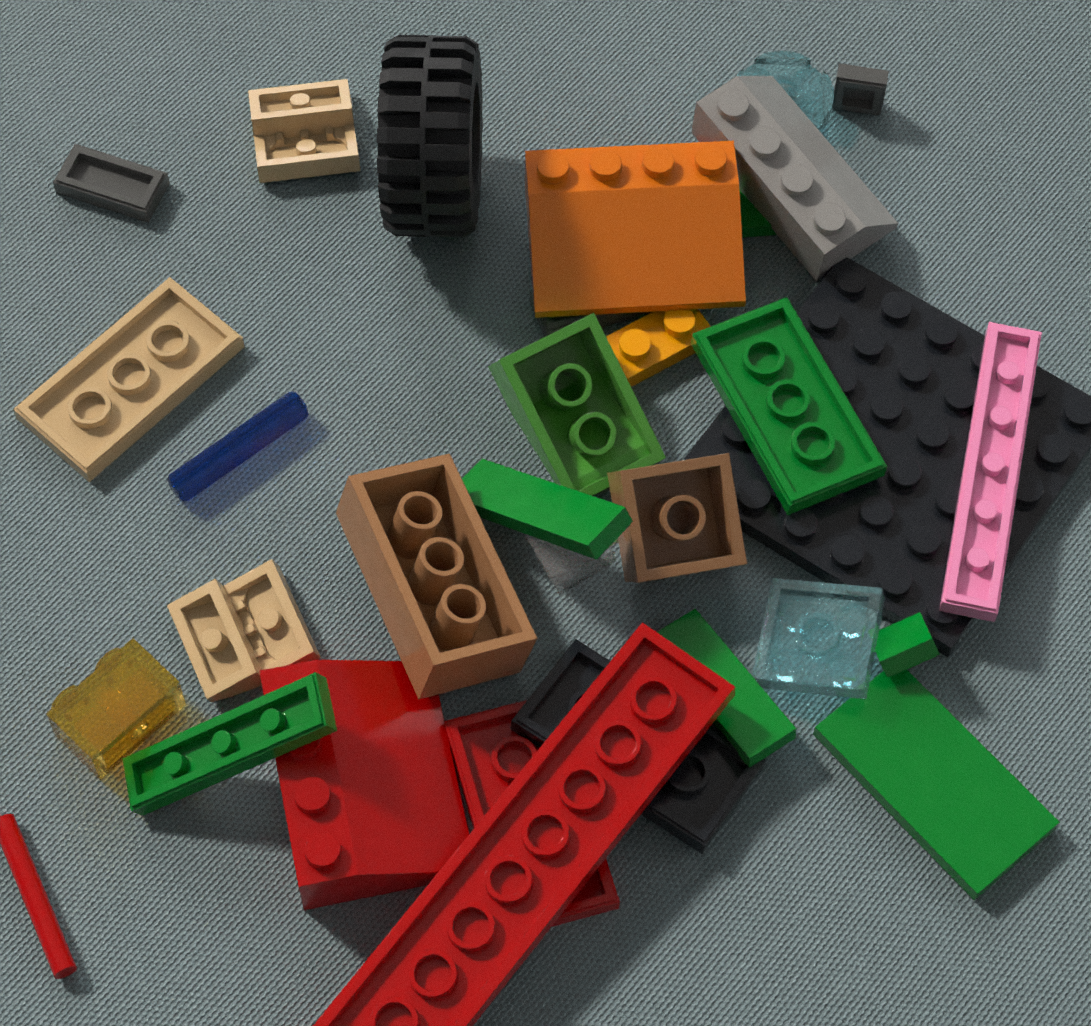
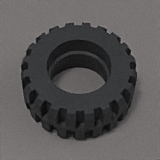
(430, 135)

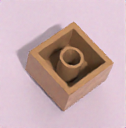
(680, 517)

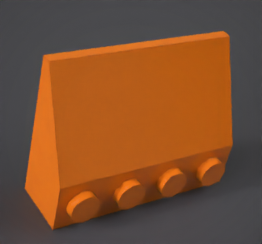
(634, 228)

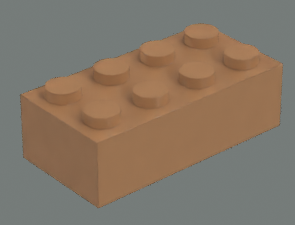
(435, 575)

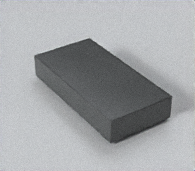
(111, 183)

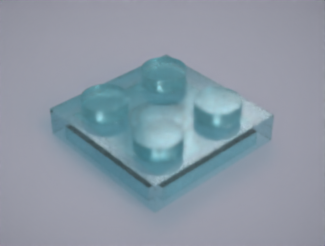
(819, 638)

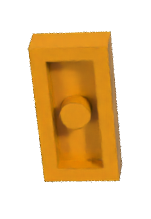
(655, 342)

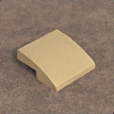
(303, 130)
(241, 630)

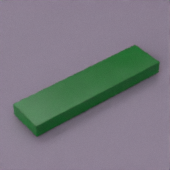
(545, 509)
(229, 744)

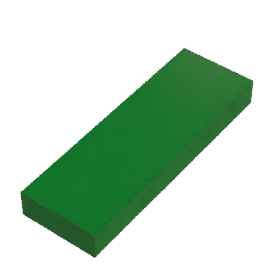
(751, 718)

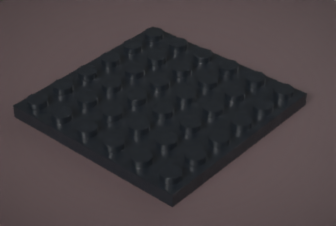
(914, 391)

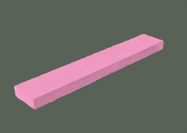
(991, 473)

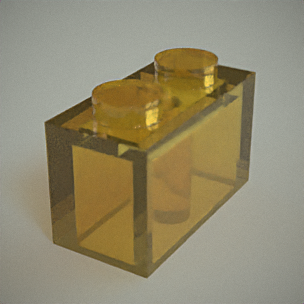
(115, 708)

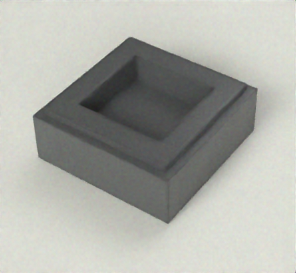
(860, 89)

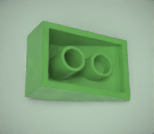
(577, 407)

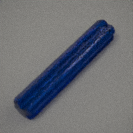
(237, 446)

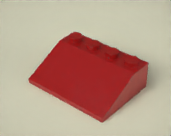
(378, 796)

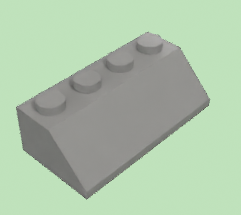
(792, 173)

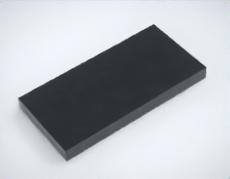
(696, 795)

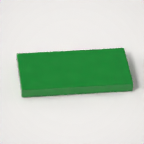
(788, 405)
(936, 780)

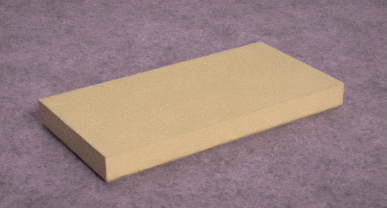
(129, 379)

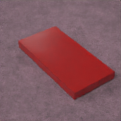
(486, 763)

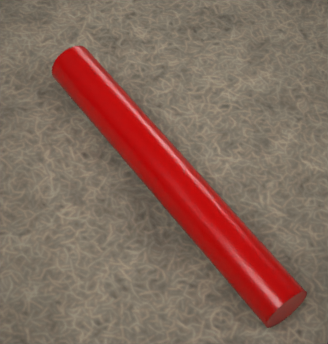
(35, 898)

